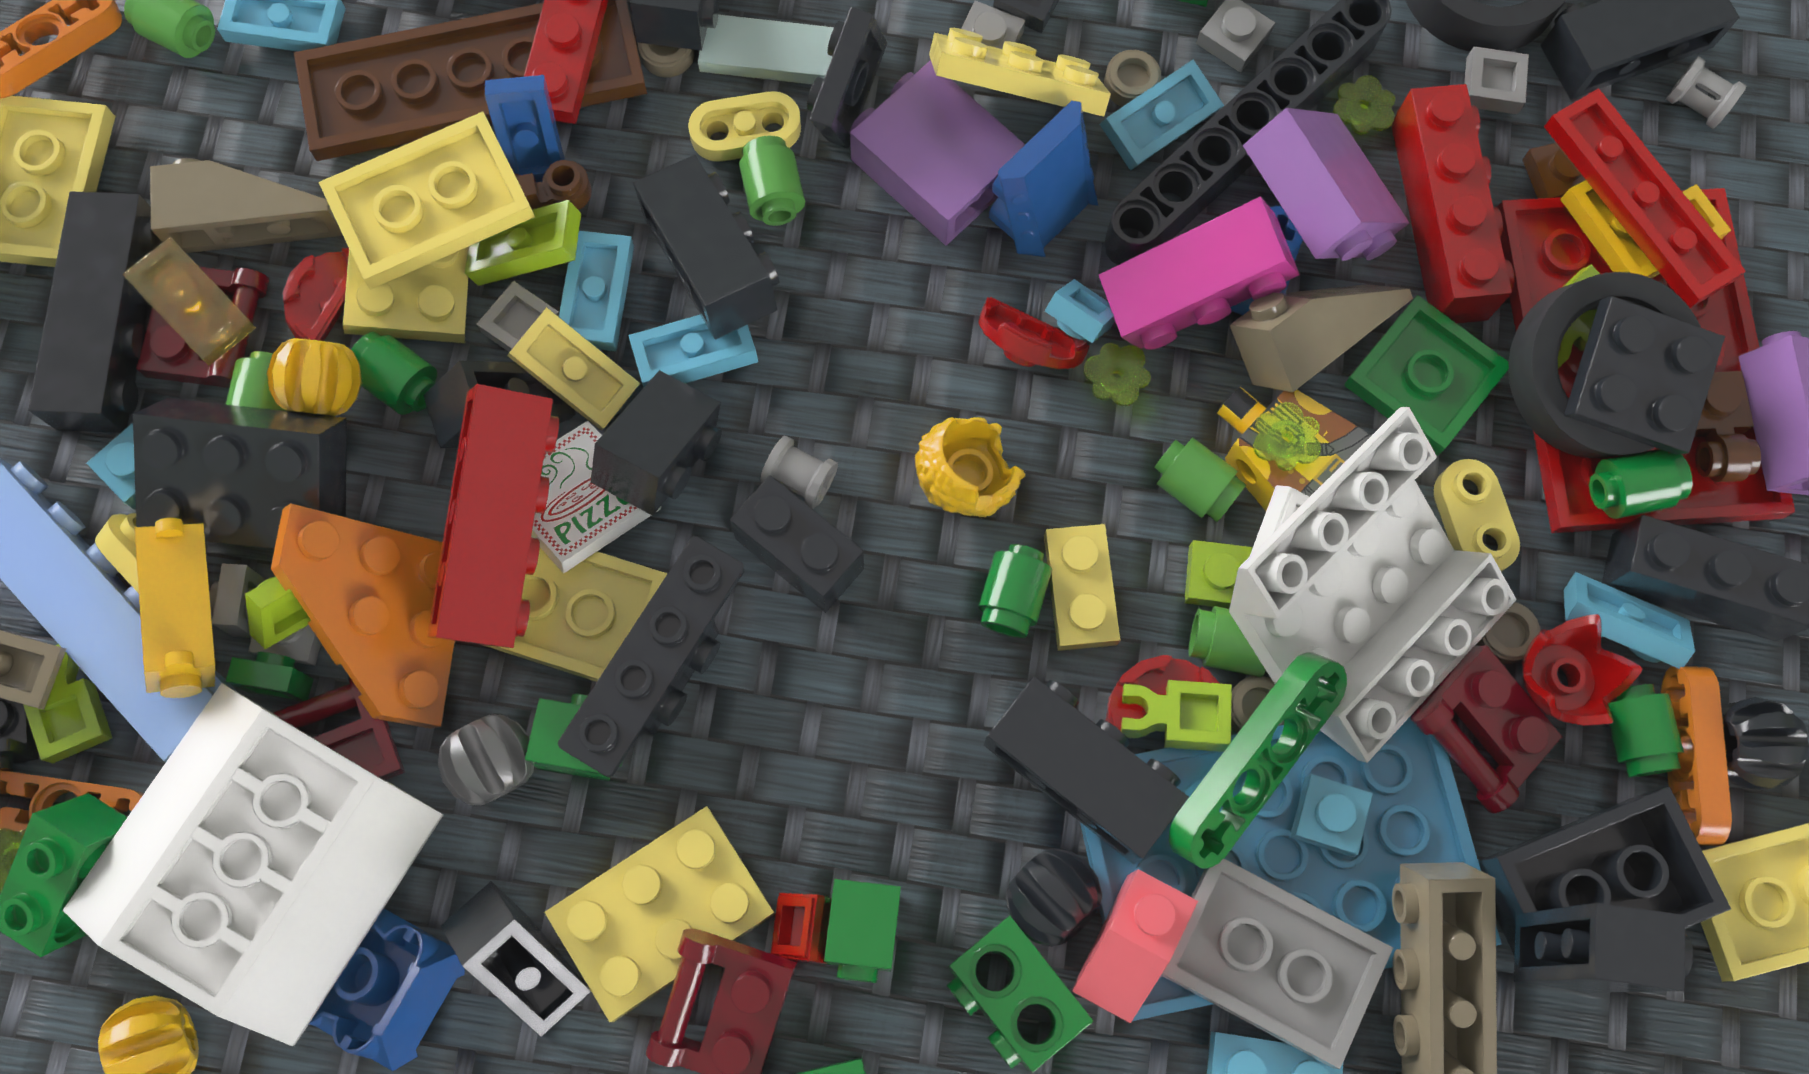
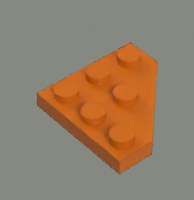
(370, 608)

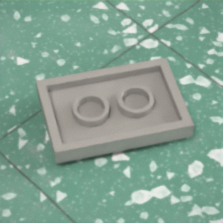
(1277, 962)

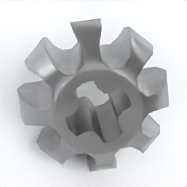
(485, 759)

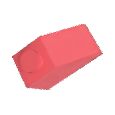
(1134, 945)

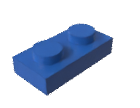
(524, 123)

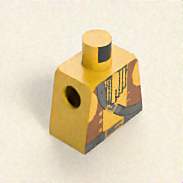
(1336, 436)

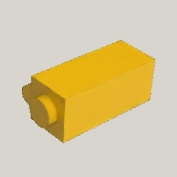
(174, 608)

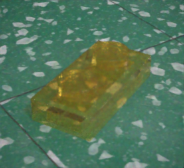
(189, 301)

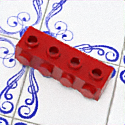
(1451, 203)
(492, 517)

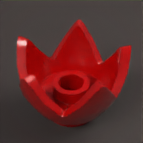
(1591, 672)

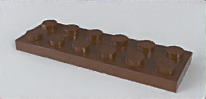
(435, 75)

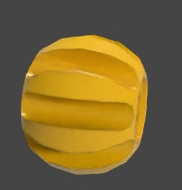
(314, 377)
(149, 1038)

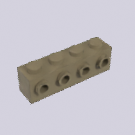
(1446, 969)

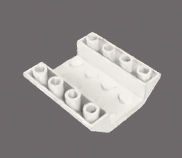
(1370, 586)
(251, 868)

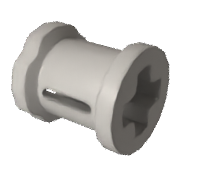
(1724, 92)
(800, 471)

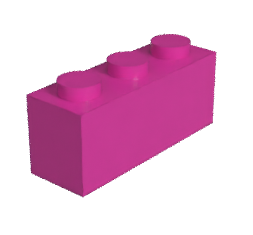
(1199, 275)

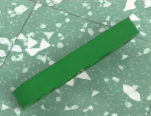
(1203, 832)

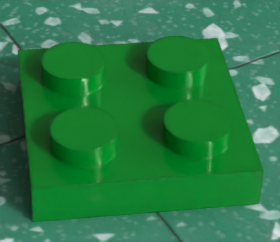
(1432, 369)

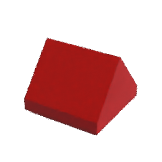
(801, 927)

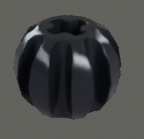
(1763, 743)
(1054, 897)

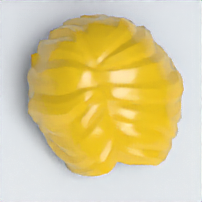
(964, 467)

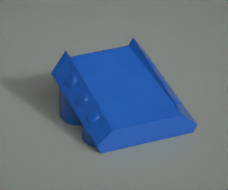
(1045, 183)
(389, 992)

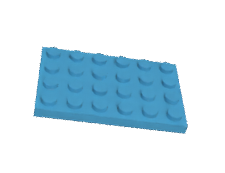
(1409, 820)

